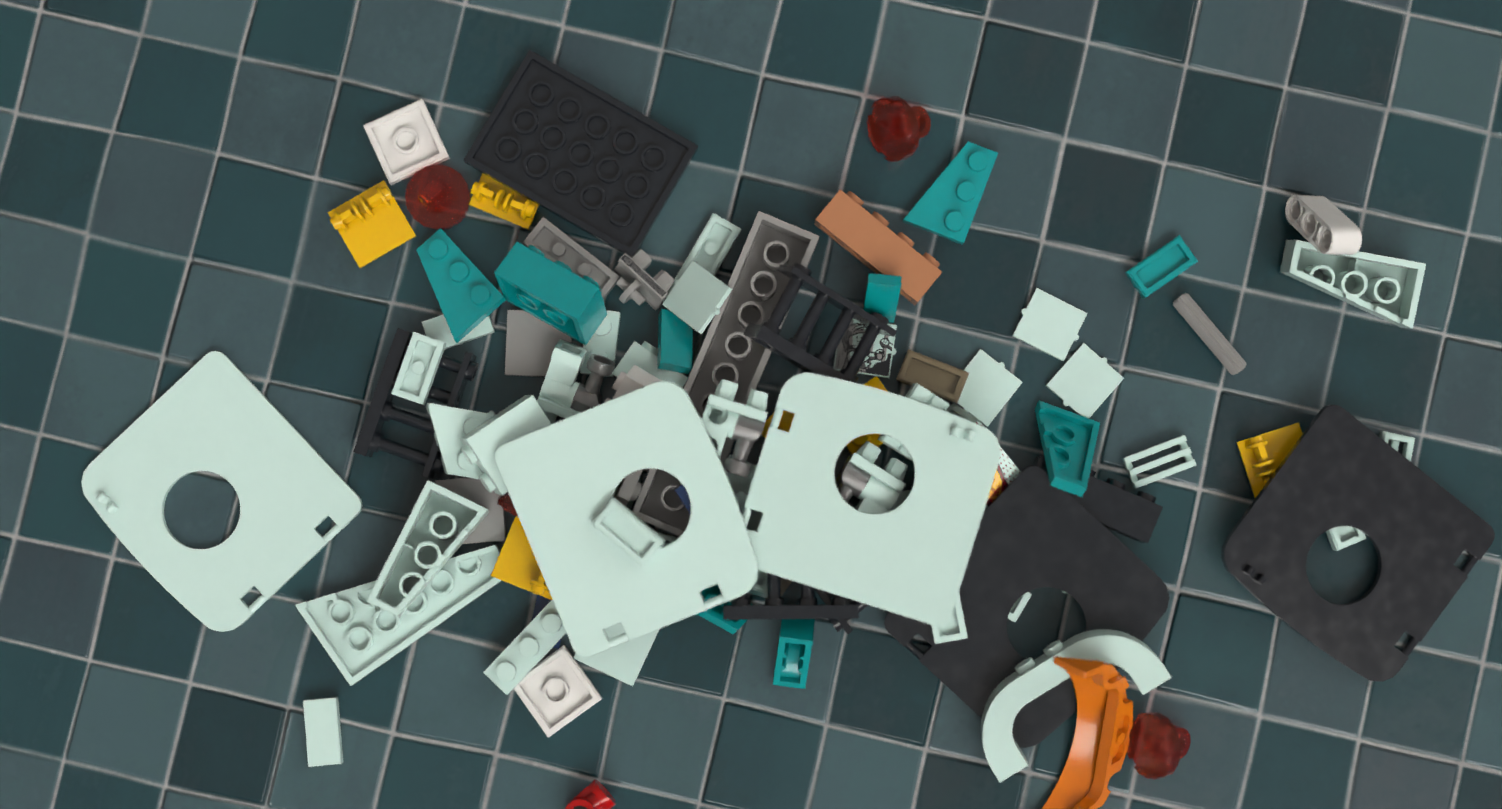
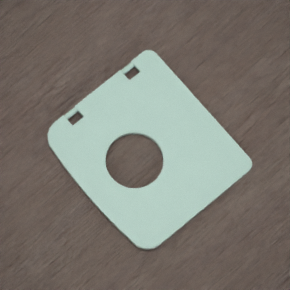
(567, 478)
(283, 485)
(891, 560)

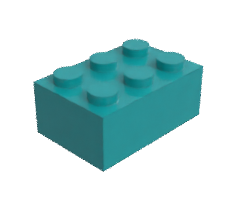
(551, 292)

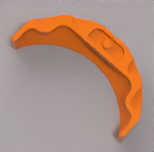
(1099, 734)

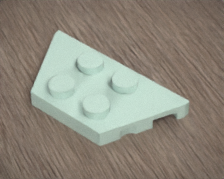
(449, 427)

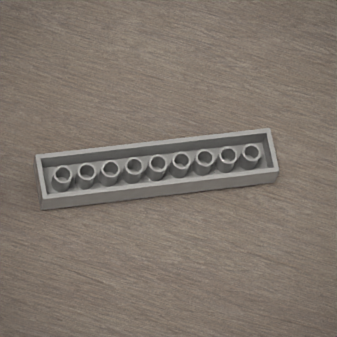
(727, 351)

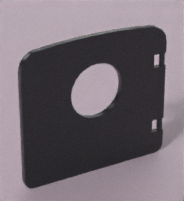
(1355, 479)
(1024, 543)

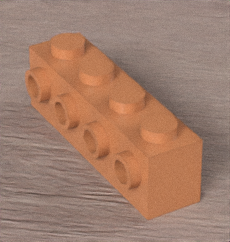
(877, 246)

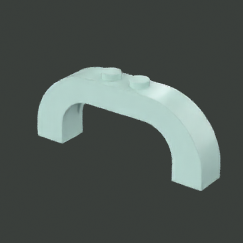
(1040, 675)

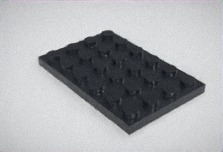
(581, 154)

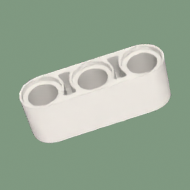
(1323, 225)

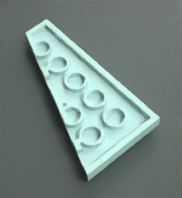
(365, 636)

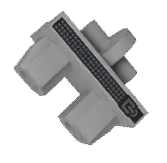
(638, 283)

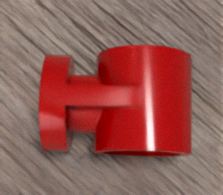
(593, 797)

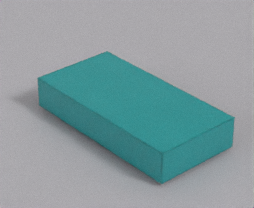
(1161, 267)
(882, 295)
(674, 343)

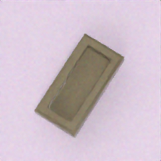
(937, 377)

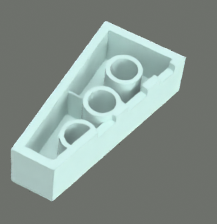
(1365, 280)
(428, 540)

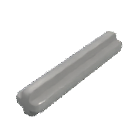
(1209, 334)

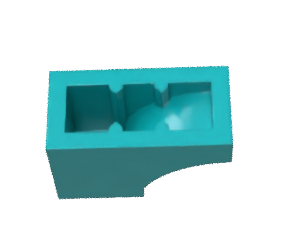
(793, 652)

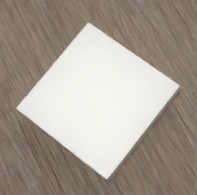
(406, 141)
(557, 691)

